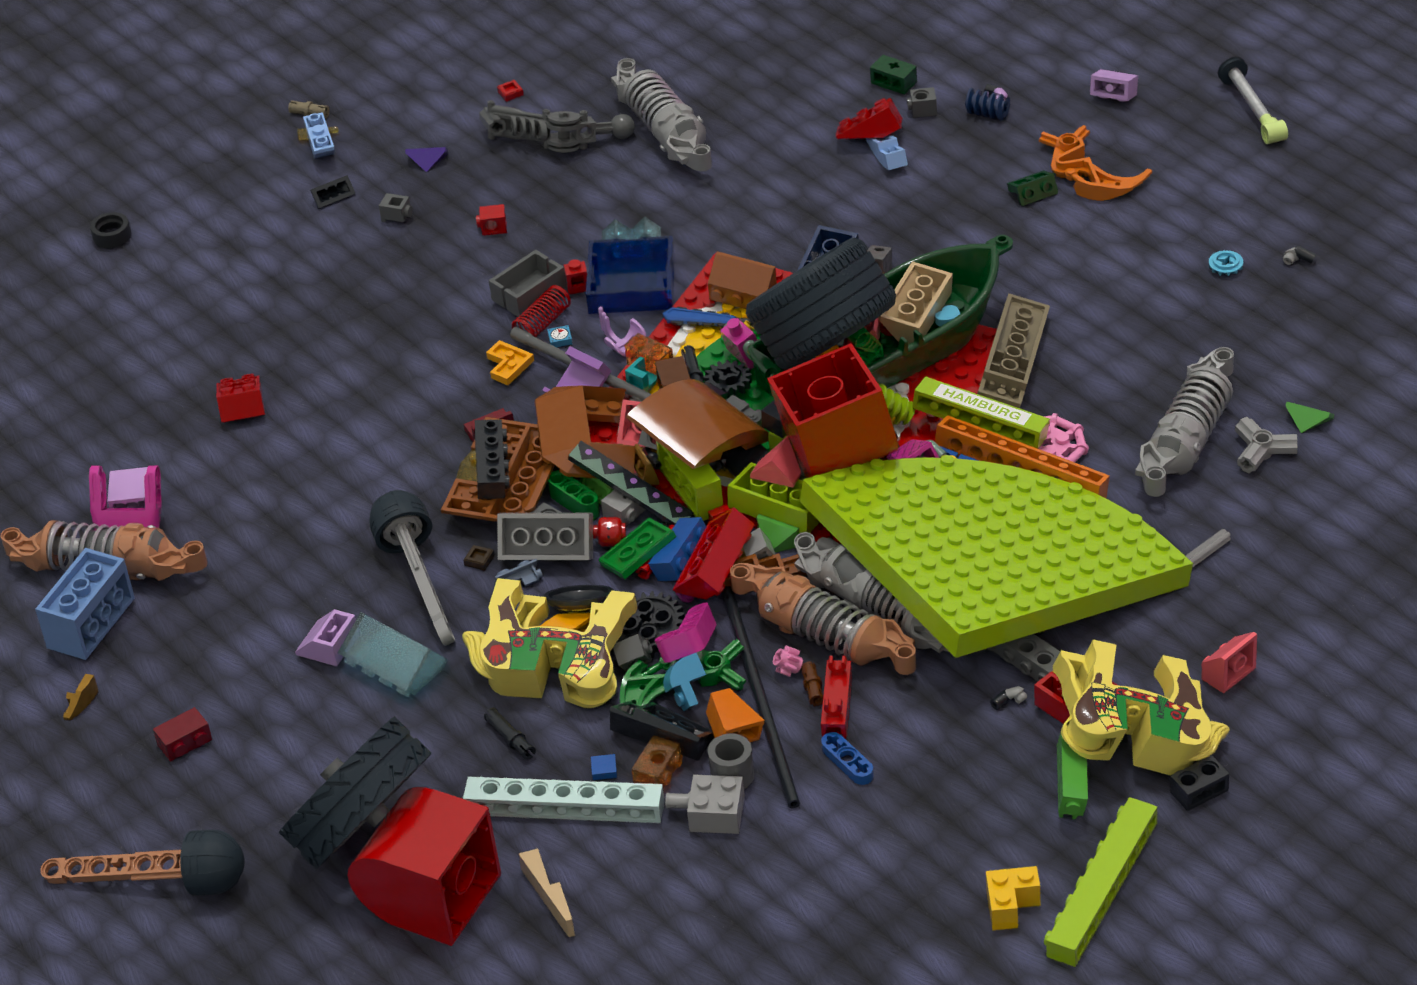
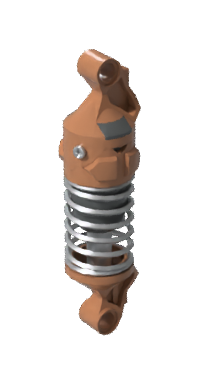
(143, 548)
(810, 612)

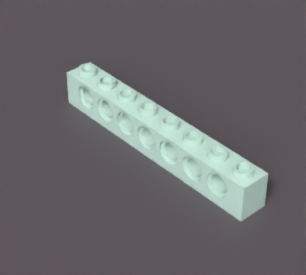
(567, 799)

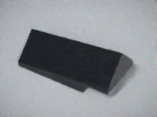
(656, 720)

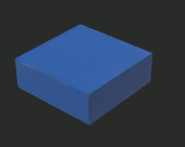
(603, 767)

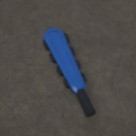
(697, 317)

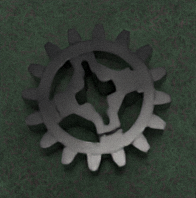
(729, 377)

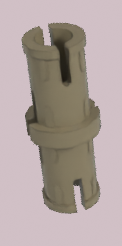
(308, 108)

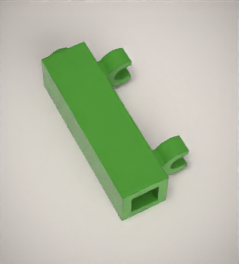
(1071, 781)

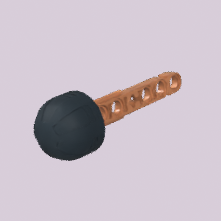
(207, 863)

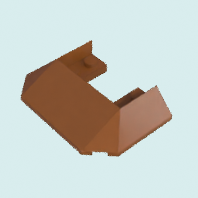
(564, 420)
(526, 474)

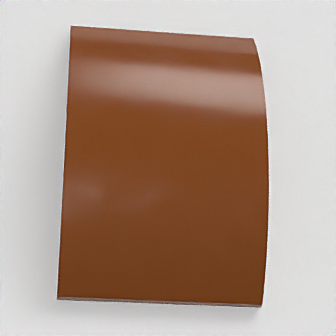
(695, 422)

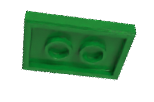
(637, 548)

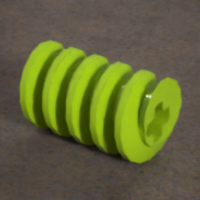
(898, 406)

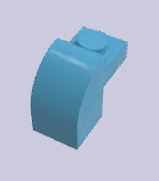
(679, 678)

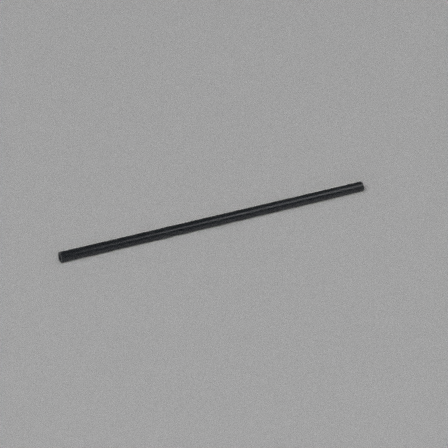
(761, 699)

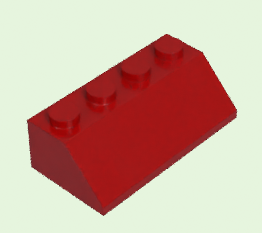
(714, 555)

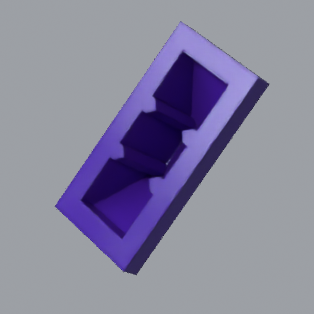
(427, 157)

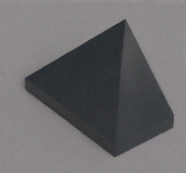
(332, 191)

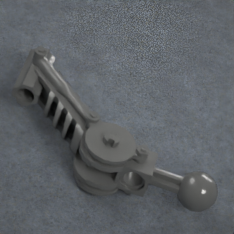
(516, 124)

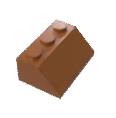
(739, 280)

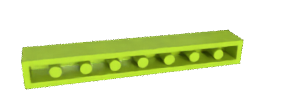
(1101, 882)

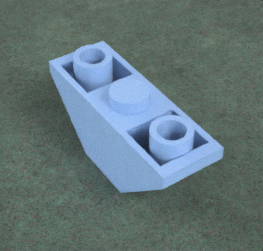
(318, 135)

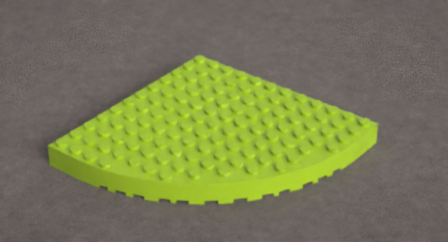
(991, 546)

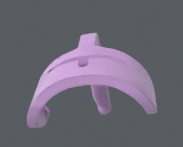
(619, 347)

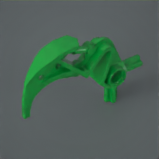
(643, 687)

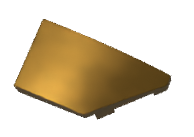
(82, 698)

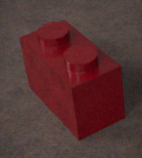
(182, 734)

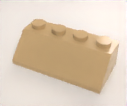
(918, 299)

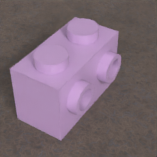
(1113, 85)

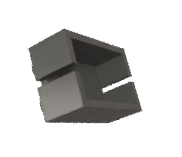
(526, 282)

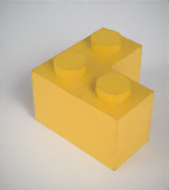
(1009, 891)

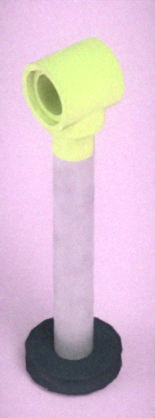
(1233, 72)

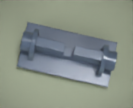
(524, 571)

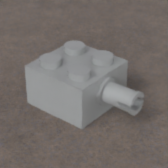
(712, 803)

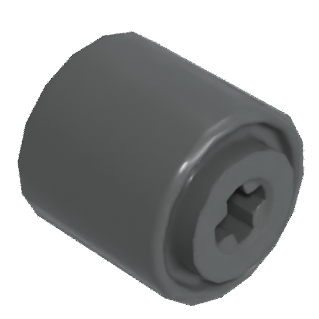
(731, 756)

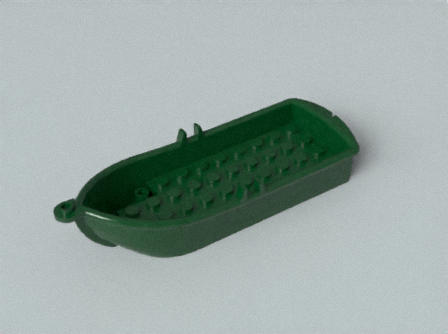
(973, 279)

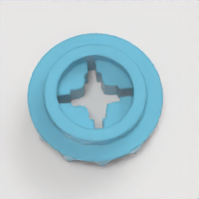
(1219, 259)

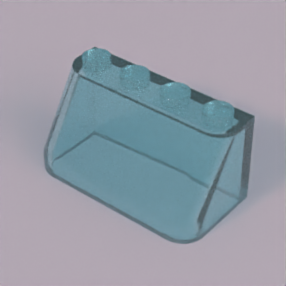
(390, 656)

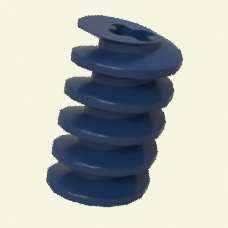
(987, 105)

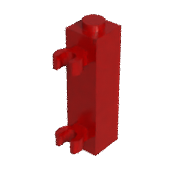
(836, 697)

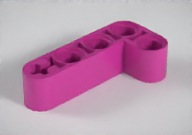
(690, 636)

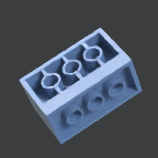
(85, 603)

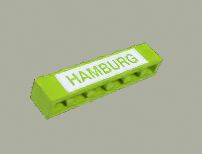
(1009, 421)

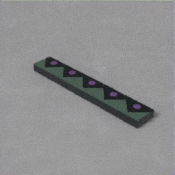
(628, 484)

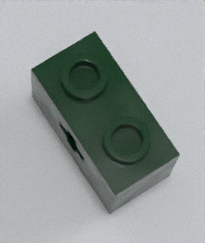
(893, 74)

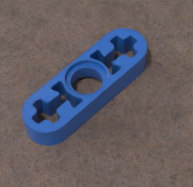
(848, 767)

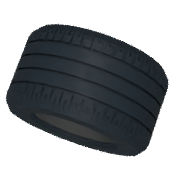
(821, 304)

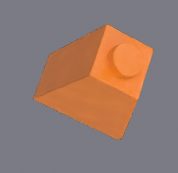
(730, 714)

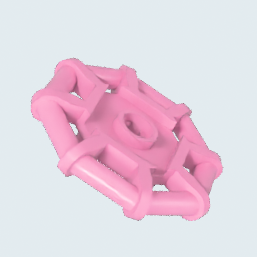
(1060, 441)

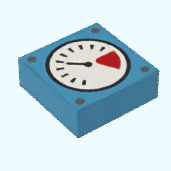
(560, 336)

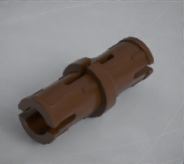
(812, 683)

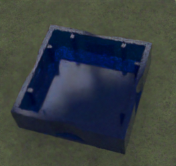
(630, 274)

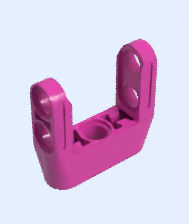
(121, 516)

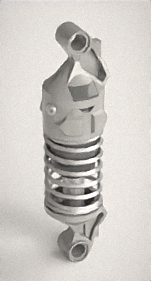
(664, 114)
(1188, 421)

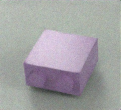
(127, 488)

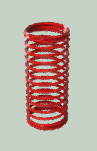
(553, 302)

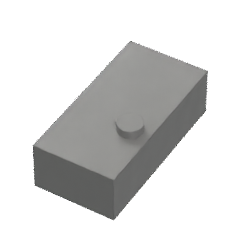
(545, 536)

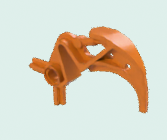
(1071, 163)

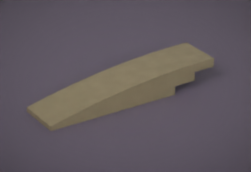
(1013, 350)

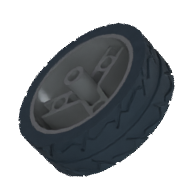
(354, 792)

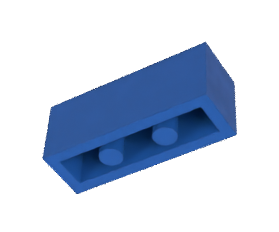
(672, 558)

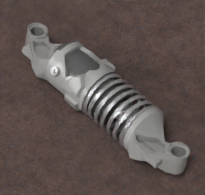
(847, 578)

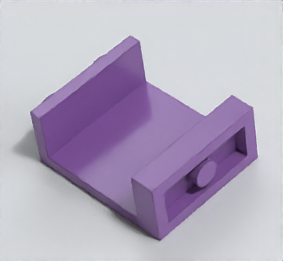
(583, 371)

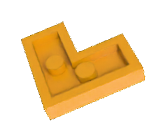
(510, 361)

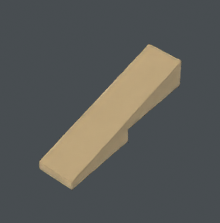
(551, 894)

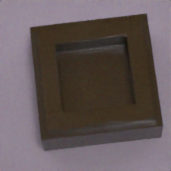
(479, 557)

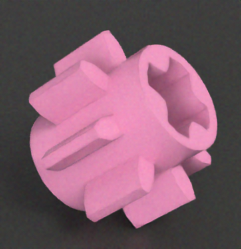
(787, 661)

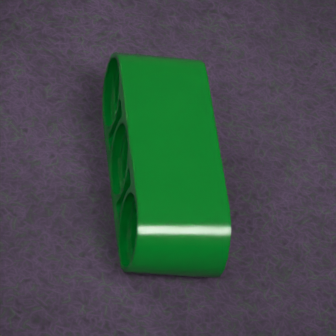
(573, 494)

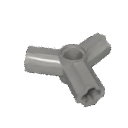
(1261, 444)

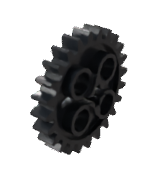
(653, 618)

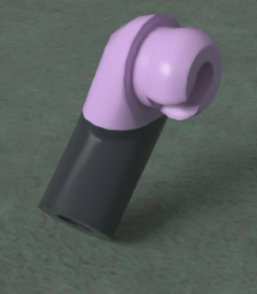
(995, 89)

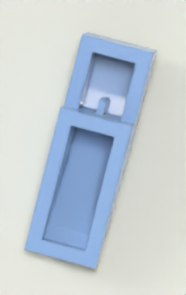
(888, 152)

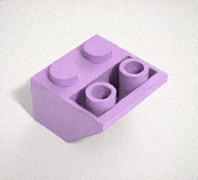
(327, 637)

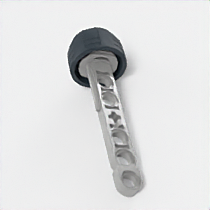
(401, 525)

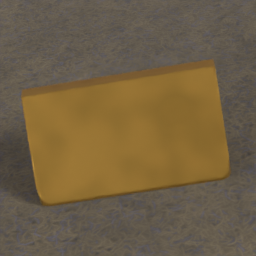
(644, 467)

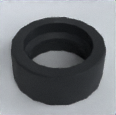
(114, 238)

